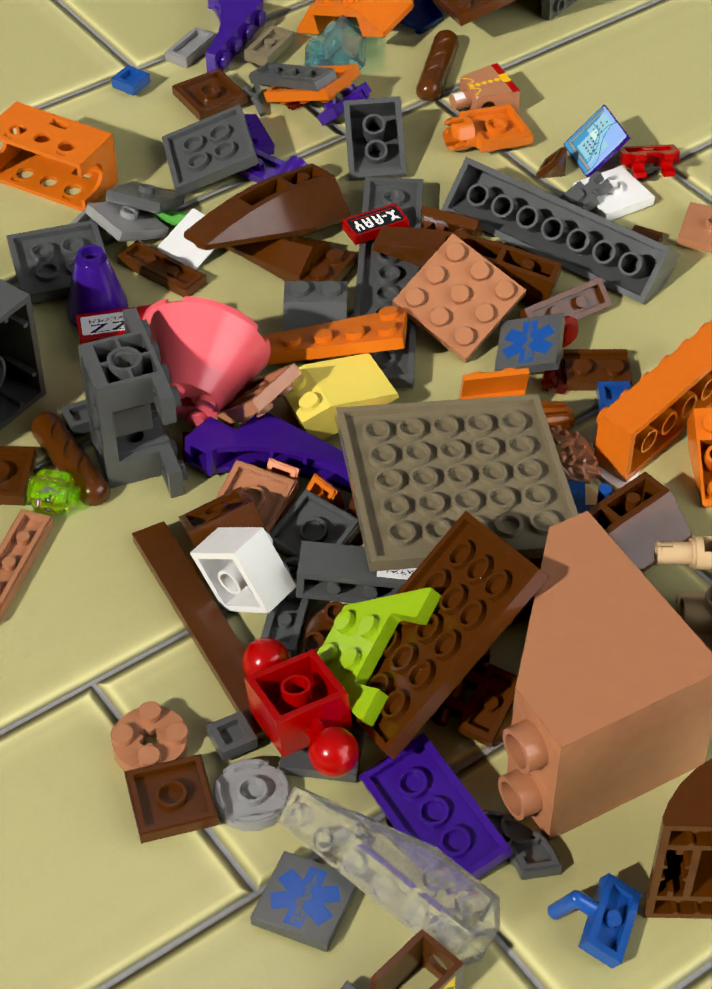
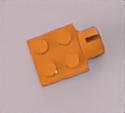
(487, 130)

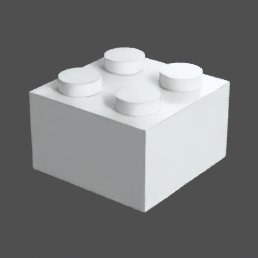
(243, 569)

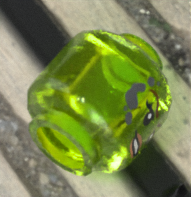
(52, 492)

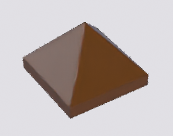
(553, 165)

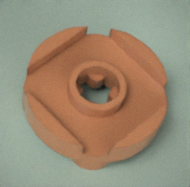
(145, 722)

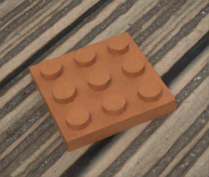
(459, 297)

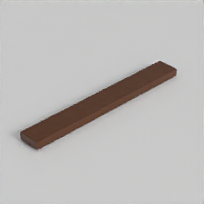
(198, 614)

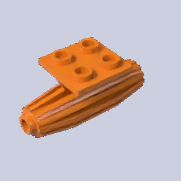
(513, 383)

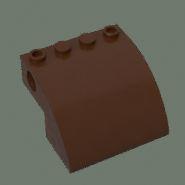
(683, 854)

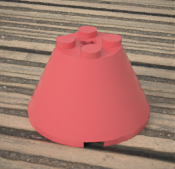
(208, 353)

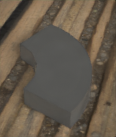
(531, 851)

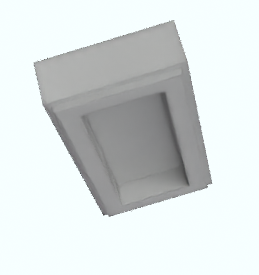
(190, 47)

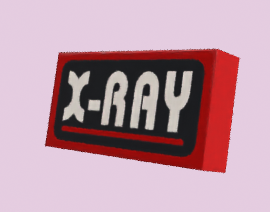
(368, 224)

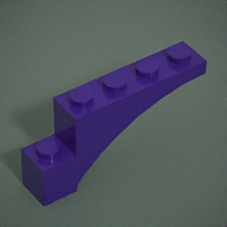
(238, 24)
(216, 447)

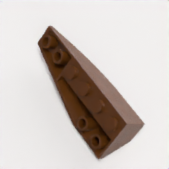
(418, 245)

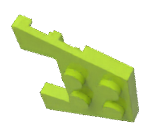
(360, 639)

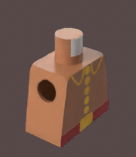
(484, 89)

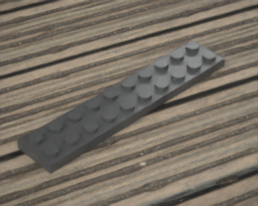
(383, 276)

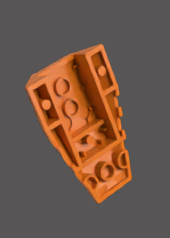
(374, 17)

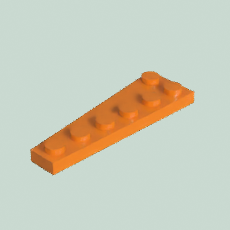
(341, 338)

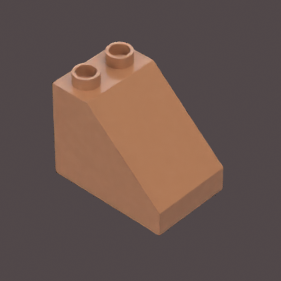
(604, 689)

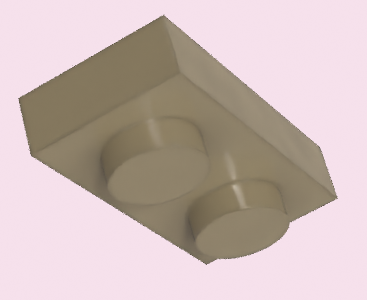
(269, 45)

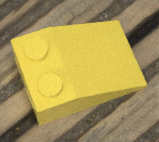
(335, 384)

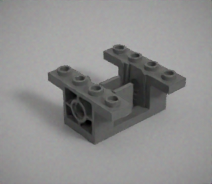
(121, 393)

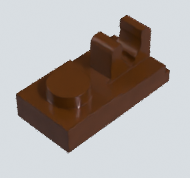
(449, 221)

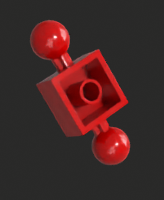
(300, 705)

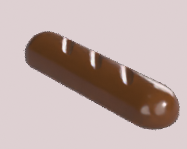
(437, 65)
(70, 457)

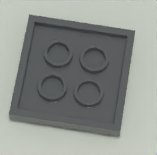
(209, 150)
(47, 257)

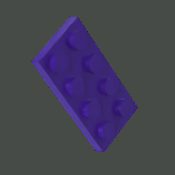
(432, 804)

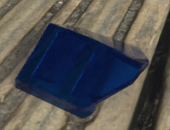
(423, 16)

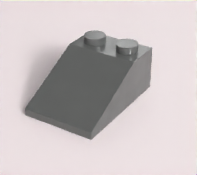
(375, 138)

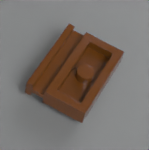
(588, 366)

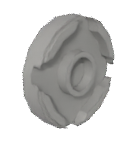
(250, 794)

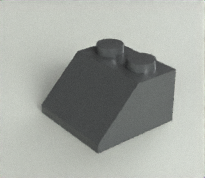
(313, 303)

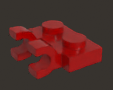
(658, 155)

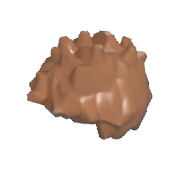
(575, 455)

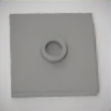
(126, 222)

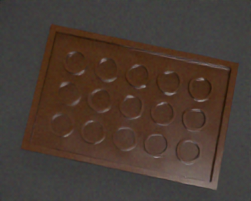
(481, 593)

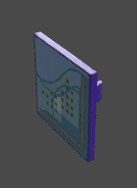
(596, 141)

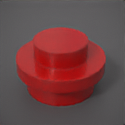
(570, 330)

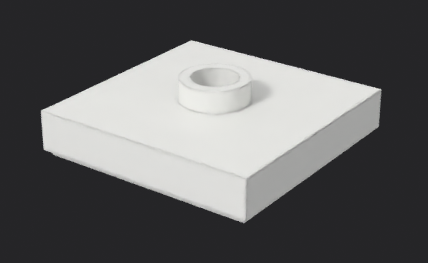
(625, 197)

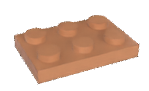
(258, 394)

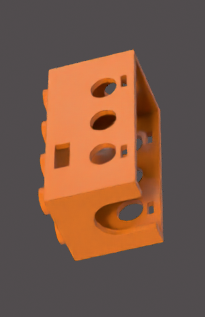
(56, 150)

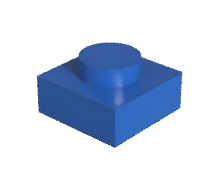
(131, 80)
(609, 392)

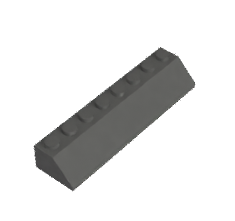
(561, 231)

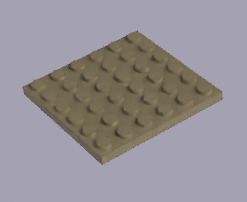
(433, 460)

